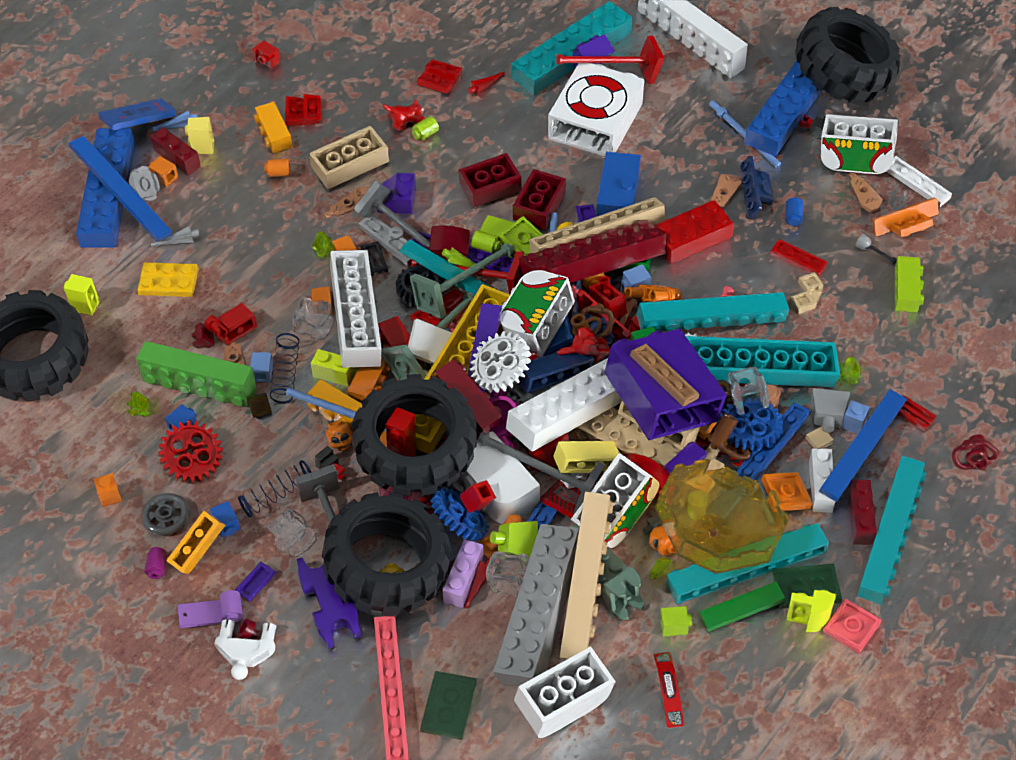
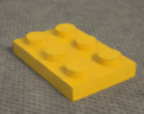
(168, 279)

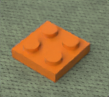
(789, 489)

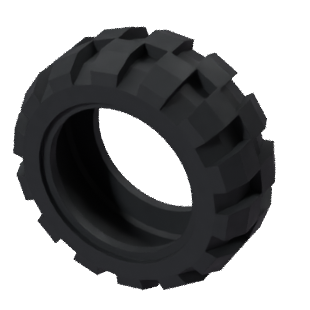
(834, 71)
(59, 363)
(420, 472)
(376, 589)

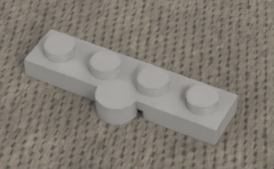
(388, 237)

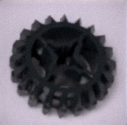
(404, 279)

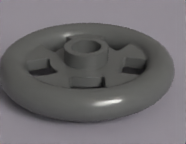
(159, 501)

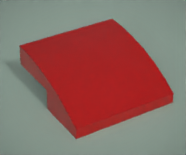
(439, 76)
(302, 110)

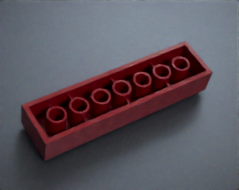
(598, 252)

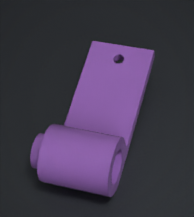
(211, 612)

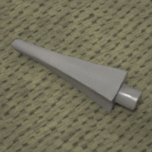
(182, 236)

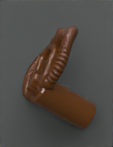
(579, 320)
(720, 437)

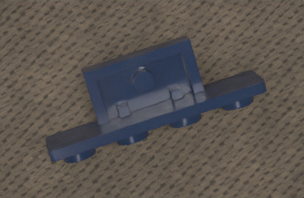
(756, 186)

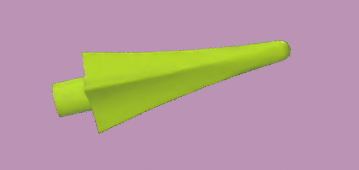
(457, 258)

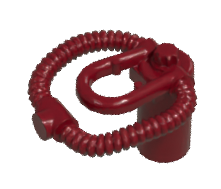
(978, 452)

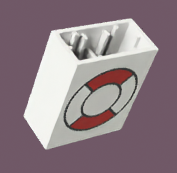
(595, 108)

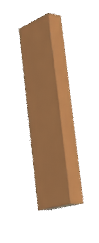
(664, 375)

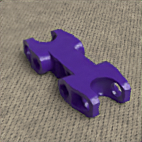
(333, 611)

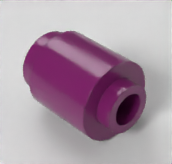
(156, 563)

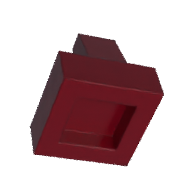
(203, 336)

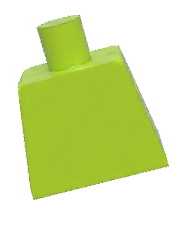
(515, 537)

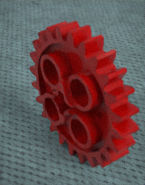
(184, 435)

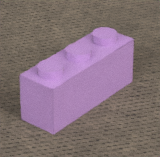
(463, 573)

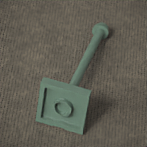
(429, 292)
(401, 359)

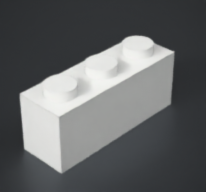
(820, 468)

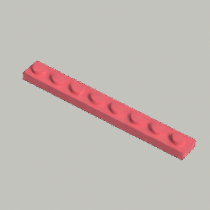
(391, 688)

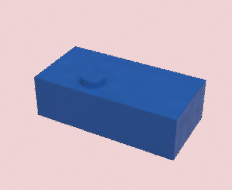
(618, 182)

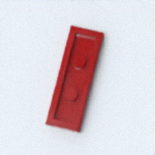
(798, 257)

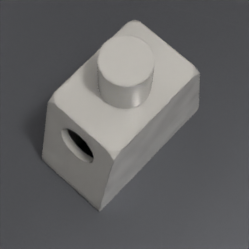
(828, 408)

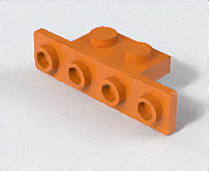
(907, 219)

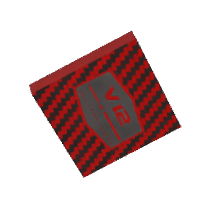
(561, 498)

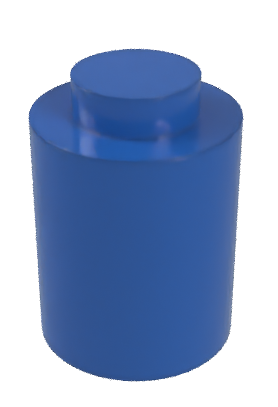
(794, 211)

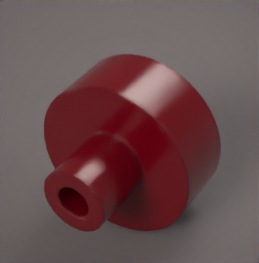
(248, 629)

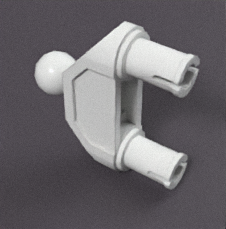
(244, 652)

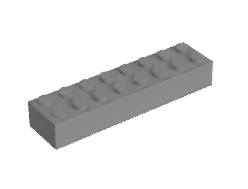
(538, 606)

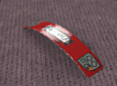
(669, 689)

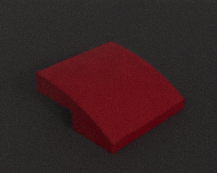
(449, 237)

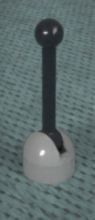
(864, 243)

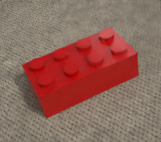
(695, 231)

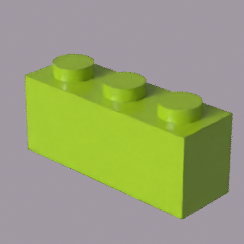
(908, 284)

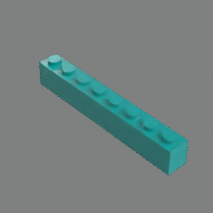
(713, 312)
(891, 529)
(791, 549)

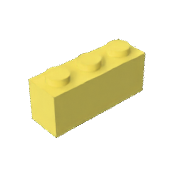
(584, 455)

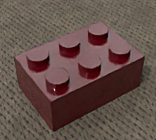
(490, 180)
(539, 198)

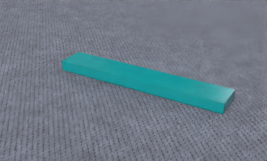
(439, 266)

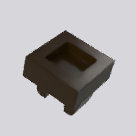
(259, 405)

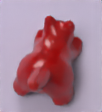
(403, 114)
(586, 344)

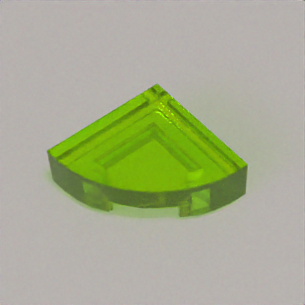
(659, 567)

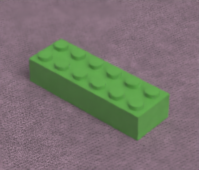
(196, 374)

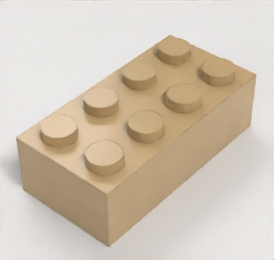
(349, 157)

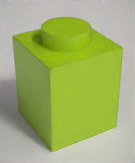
(675, 621)

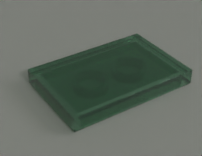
(806, 580)
(448, 705)

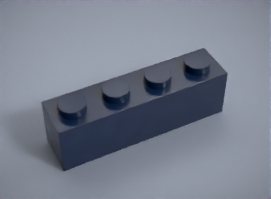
(553, 370)

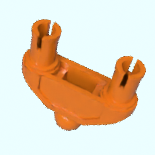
(653, 293)

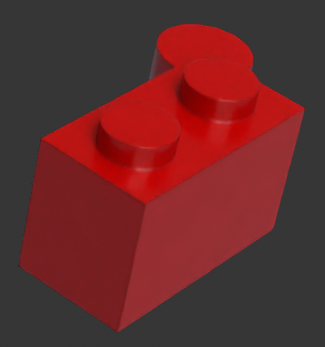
(609, 297)
(232, 324)

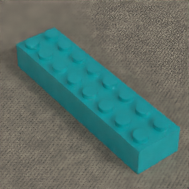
(539, 66)
(777, 360)

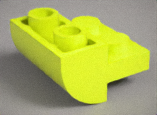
(810, 610)

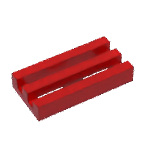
(916, 411)

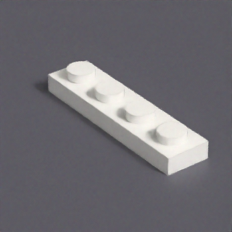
(918, 181)

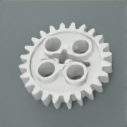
(500, 362)

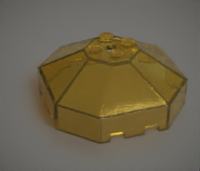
(723, 502)

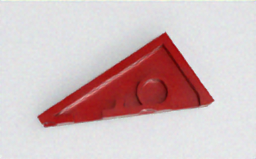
(585, 300)

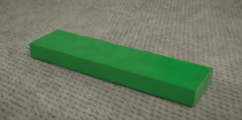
(742, 606)

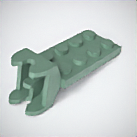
(619, 585)

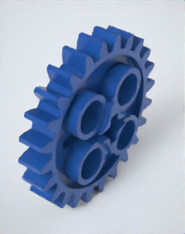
(756, 426)
(455, 515)

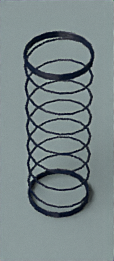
(284, 347)
(242, 498)

